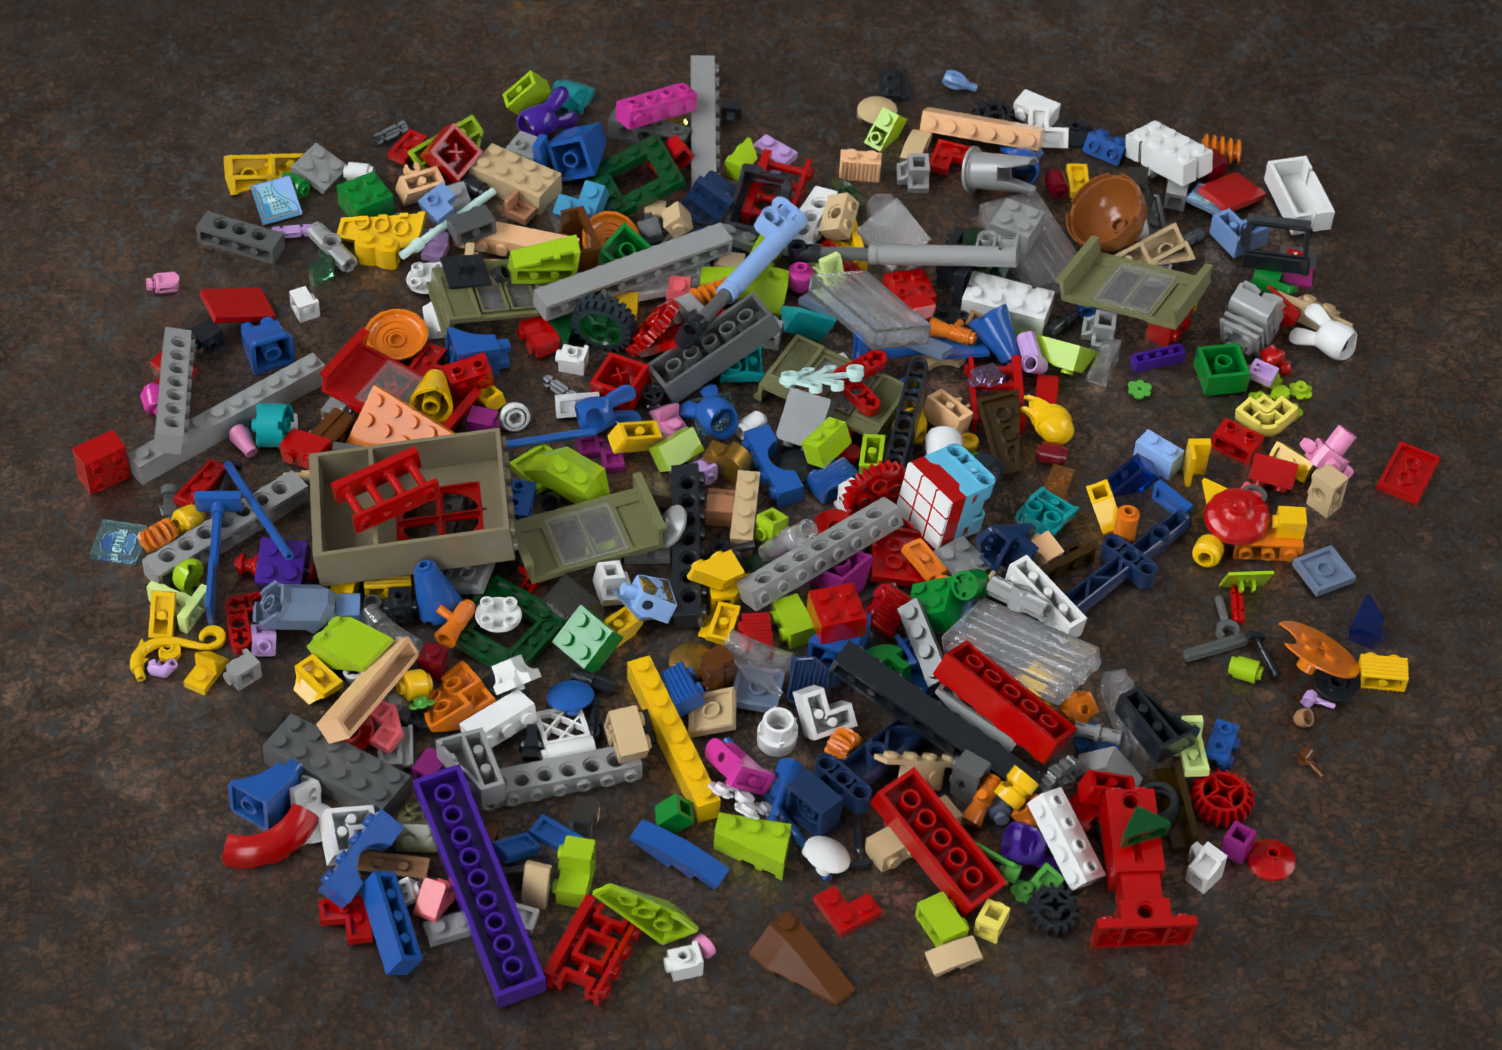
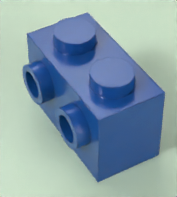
(523, 497)

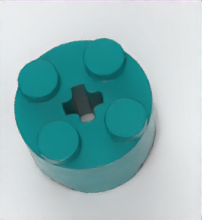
(272, 423)

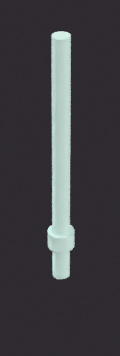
(419, 243)

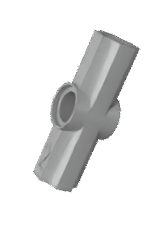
(332, 245)
(1020, 598)

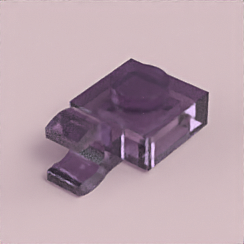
(986, 374)

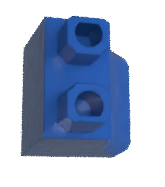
(465, 344)
(267, 345)
(265, 796)

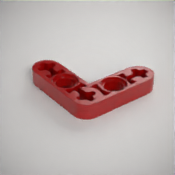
(859, 400)
(240, 615)

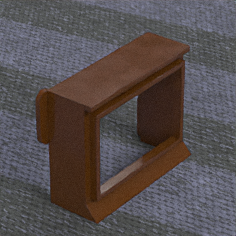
(572, 223)

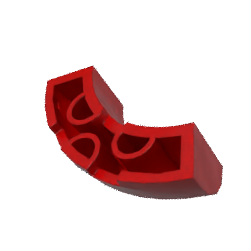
(273, 844)

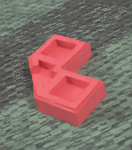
(390, 729)

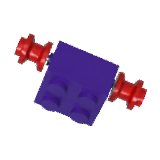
(272, 565)

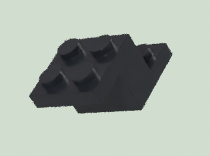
(955, 276)

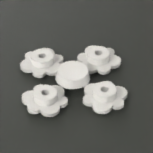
(745, 800)

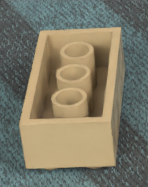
(512, 172)

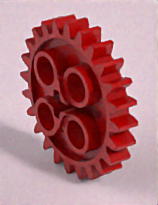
(652, 327)
(871, 485)

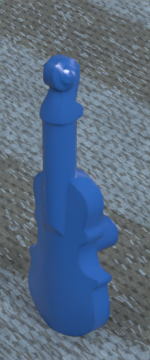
(786, 771)

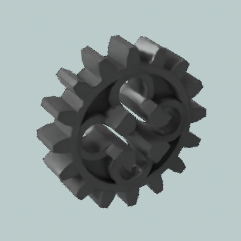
(1060, 775)

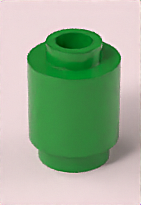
(300, 184)

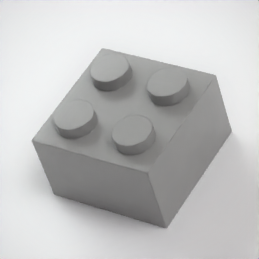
(1018, 219)

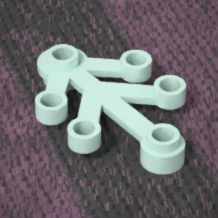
(813, 380)

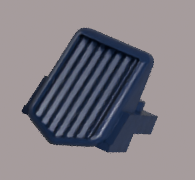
(709, 199)
(1005, 544)
(808, 672)

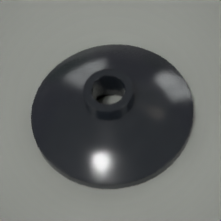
(1077, 131)
(1335, 687)

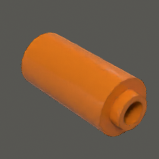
(1127, 522)

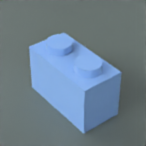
(1164, 454)

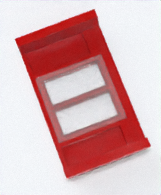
(360, 367)

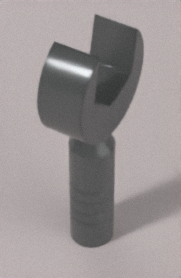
(1225, 624)

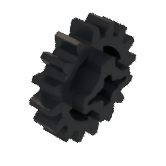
(994, 109)
(1050, 911)

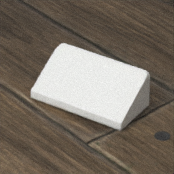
(431, 322)

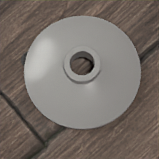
(675, 521)

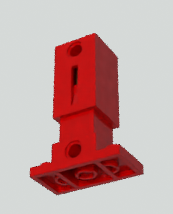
(1136, 878)

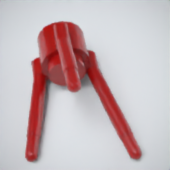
(1290, 314)

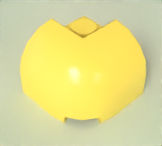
(1266, 415)

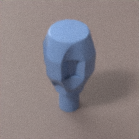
(957, 81)

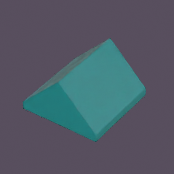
(806, 322)

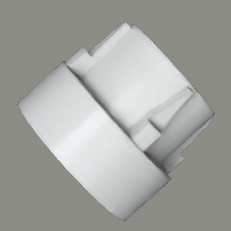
(777, 732)

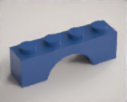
(781, 484)
(344, 881)

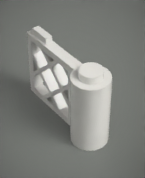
(566, 743)

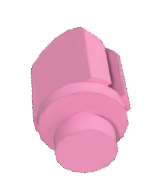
(163, 282)

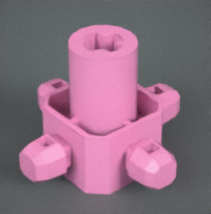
(1331, 451)

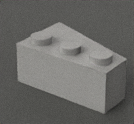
(477, 763)

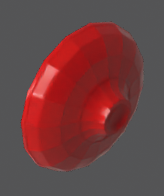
(1237, 516)

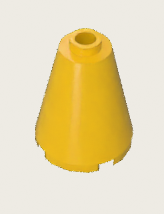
(433, 396)

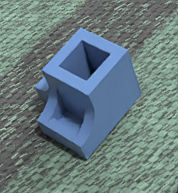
(438, 203)

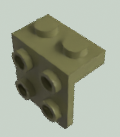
(415, 834)

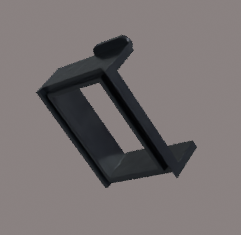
(754, 173)
(1272, 260)

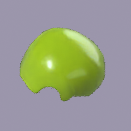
(187, 574)

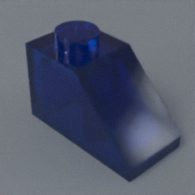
(1133, 476)
(1367, 625)

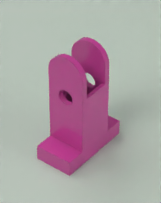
(738, 767)

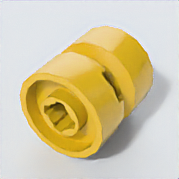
(1016, 788)

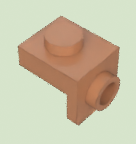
(518, 209)

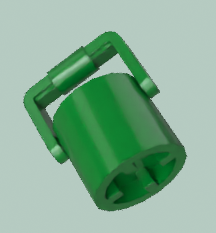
(1263, 278)
(970, 584)

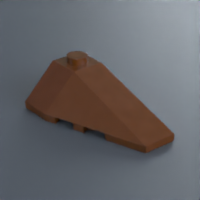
(796, 955)

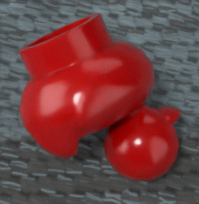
(1276, 357)

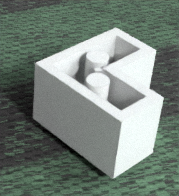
(818, 717)
(338, 826)

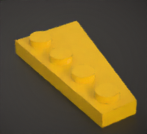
(402, 227)

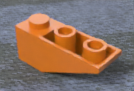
(1270, 548)

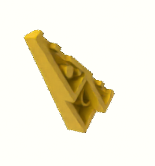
(248, 170)

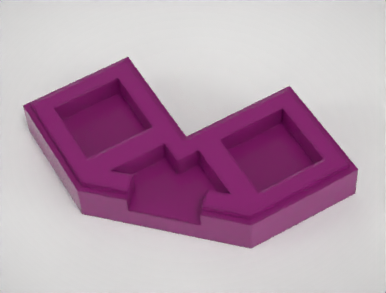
(597, 447)

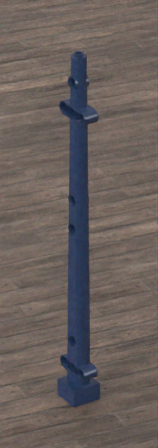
(818, 797)

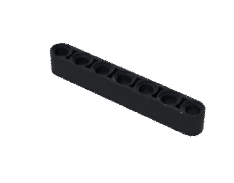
(911, 418)

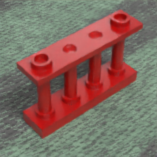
(755, 193)
(1013, 371)
(378, 474)

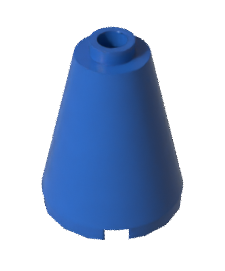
(997, 333)
(433, 590)

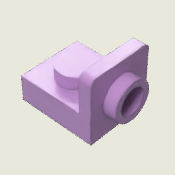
(436, 247)
(1262, 372)
(710, 471)
(263, 641)

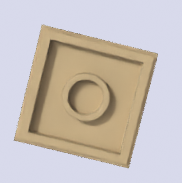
(715, 715)

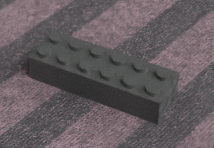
(720, 346)
(341, 768)

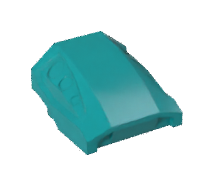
(579, 95)
(745, 370)
(1046, 512)

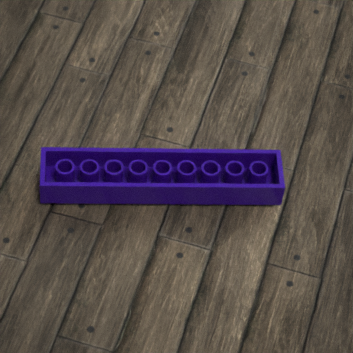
(479, 886)

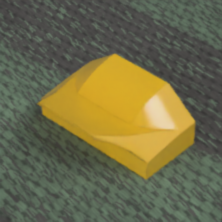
(720, 622)
(624, 623)
(315, 680)

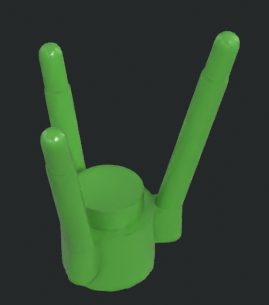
(1008, 869)

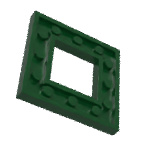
(650, 149)
(533, 642)

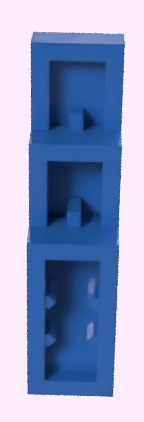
(676, 851)

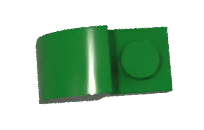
(893, 658)

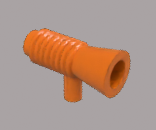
(953, 333)
(456, 622)
(984, 796)

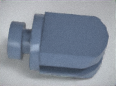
(999, 811)

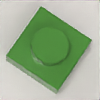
(1046, 875)

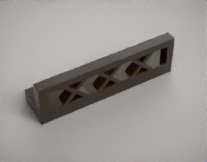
(1072, 560)
(1184, 830)

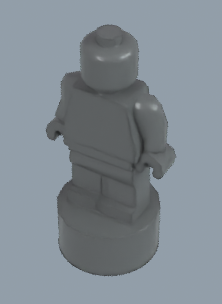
(167, 492)

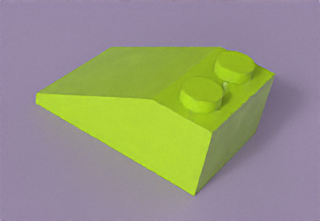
(348, 644)

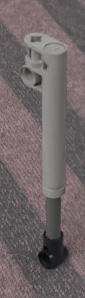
(989, 251)

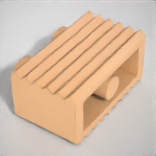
(860, 165)

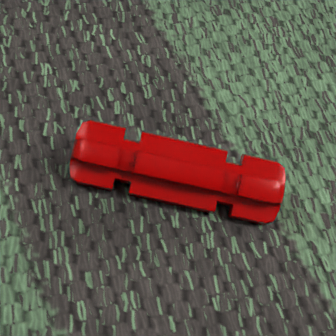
(1237, 605)

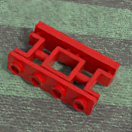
(576, 939)

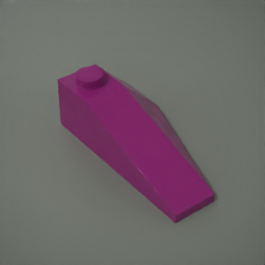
(852, 569)

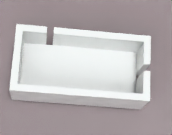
(1169, 153)
(1299, 192)
(1027, 306)

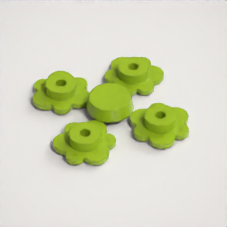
(1298, 390)

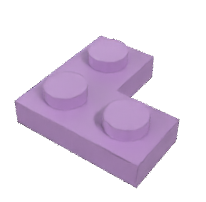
(780, 152)

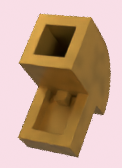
(729, 458)

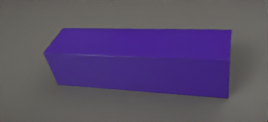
(1157, 358)

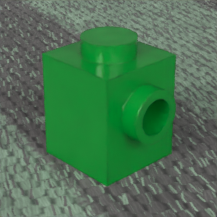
(674, 813)

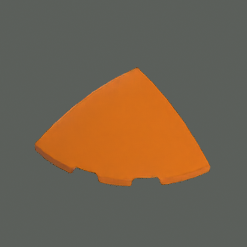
(457, 699)

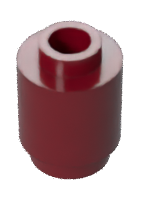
(1056, 184)
(1051, 453)

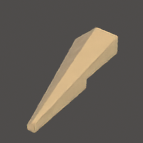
(1159, 248)

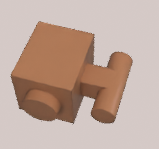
(719, 507)

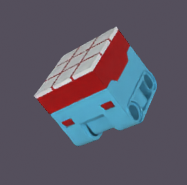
(945, 494)

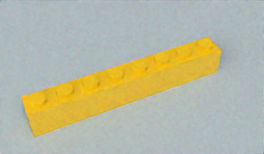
(673, 738)

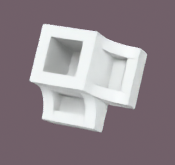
(607, 577)
(513, 675)
(1205, 866)

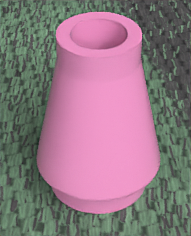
(242, 439)

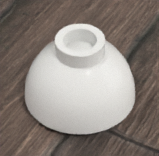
(514, 417)

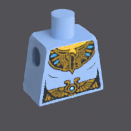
(650, 597)

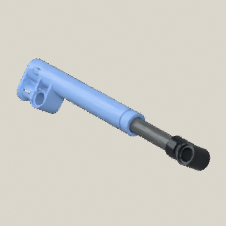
(779, 229)

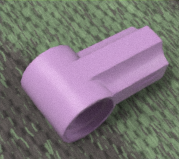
(1030, 352)

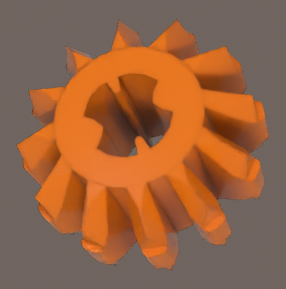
(157, 535)
(843, 742)

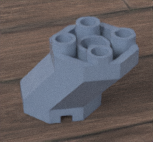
(294, 607)

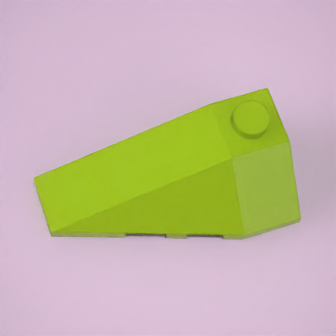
(768, 286)
(1064, 354)
(649, 913)

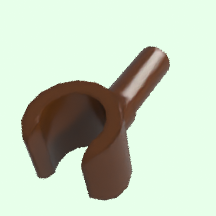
(919, 447)
(1306, 757)

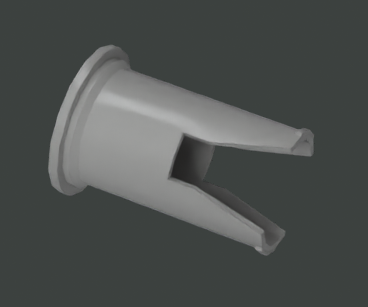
(994, 171)

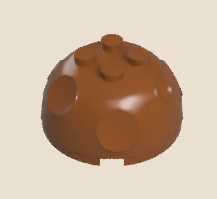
(1109, 209)

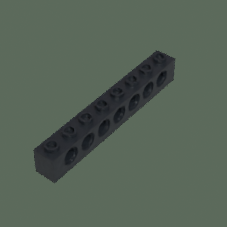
(688, 492)

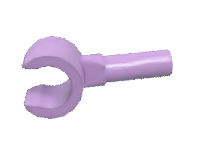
(1311, 697)

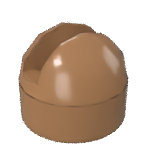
(1304, 717)

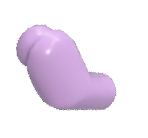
(164, 670)

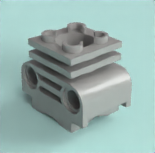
(1251, 319)

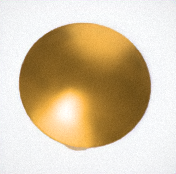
(690, 655)

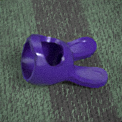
(543, 117)
(1026, 846)

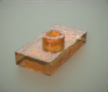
(1059, 480)

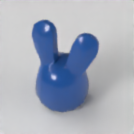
(1033, 169)
(711, 411)
(599, 412)

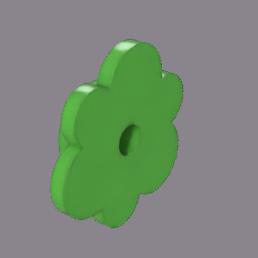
(1139, 389)
(421, 702)
(1022, 890)

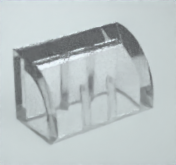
(1104, 362)

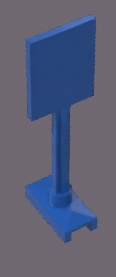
(959, 351)
(217, 503)

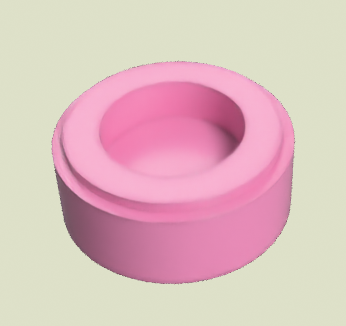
(705, 945)

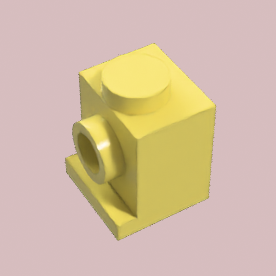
(991, 920)

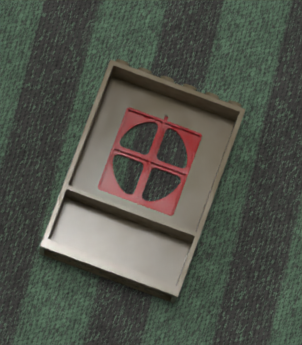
(463, 464)

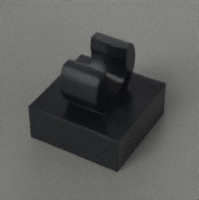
(731, 110)

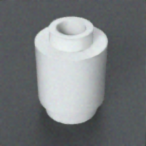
(356, 169)
(749, 422)

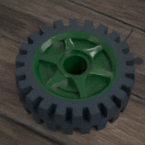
(603, 322)

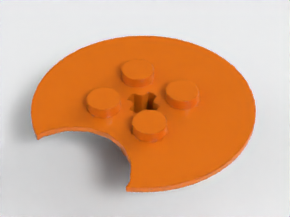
(1319, 652)

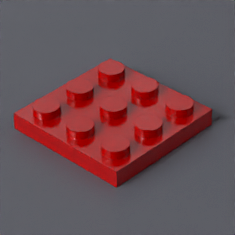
(890, 563)

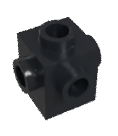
(400, 604)

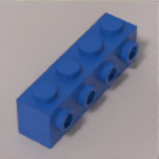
(390, 923)

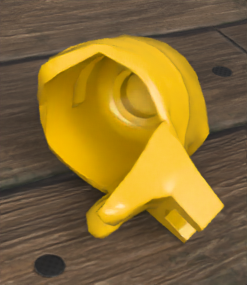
(1050, 420)

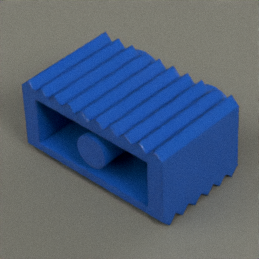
(825, 482)
(682, 689)

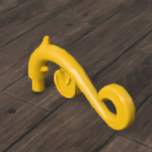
(174, 643)

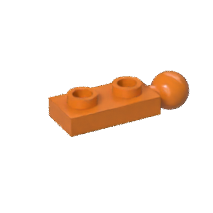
(924, 560)

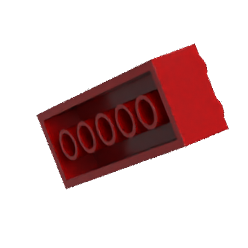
(1004, 701)
(938, 842)

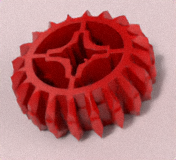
(1218, 805)

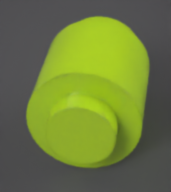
(1245, 669)

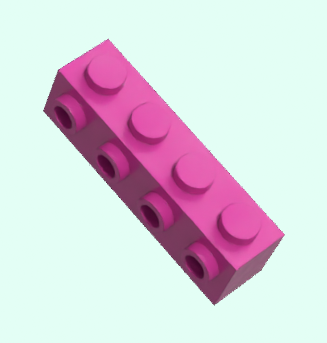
(656, 105)

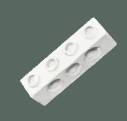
(813, 209)

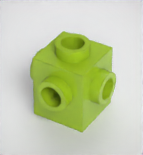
(769, 524)

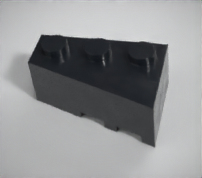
(1153, 725)

